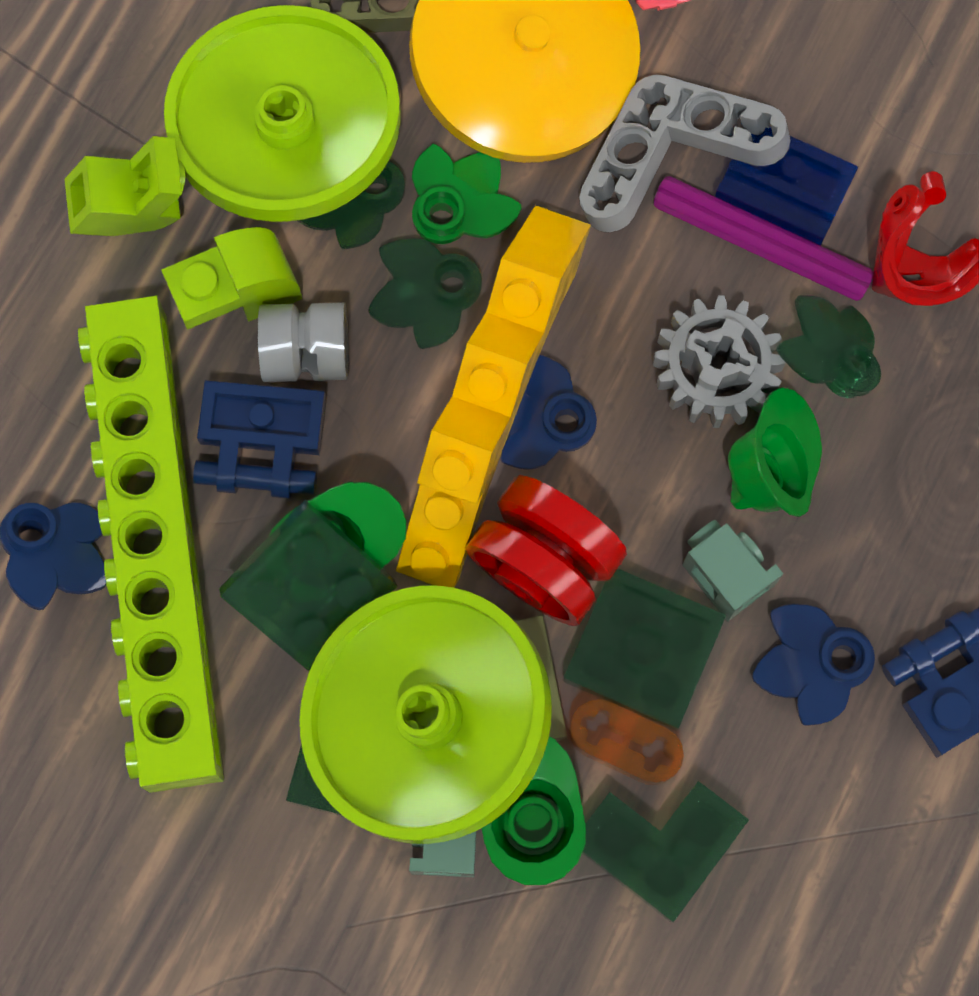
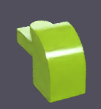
(126, 194)
(239, 272)

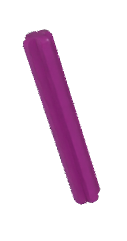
(763, 238)

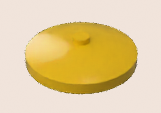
(525, 73)

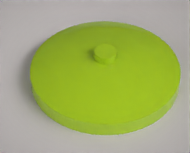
(283, 113)
(425, 715)

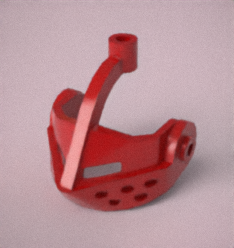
(941, 276)

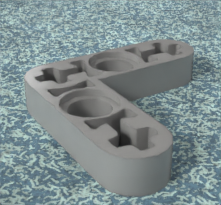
(674, 124)

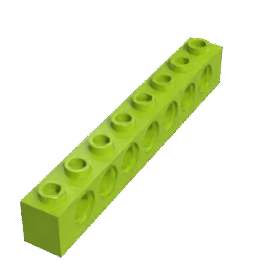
(140, 332)

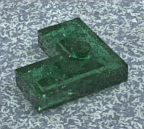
(666, 863)

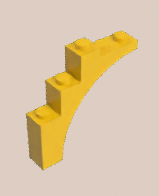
(488, 393)

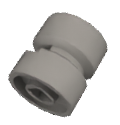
(303, 342)

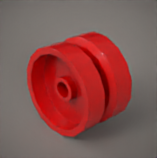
(546, 549)

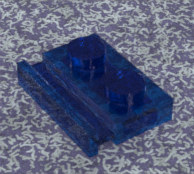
(793, 193)

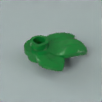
(465, 191)

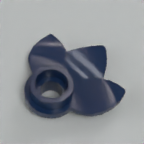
(534, 434)
(59, 558)
(804, 662)

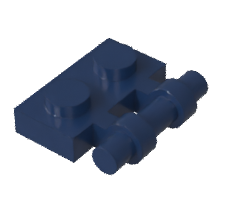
(264, 420)
(947, 707)

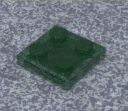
(305, 583)
(644, 649)

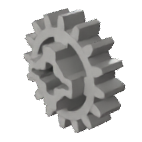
(696, 350)

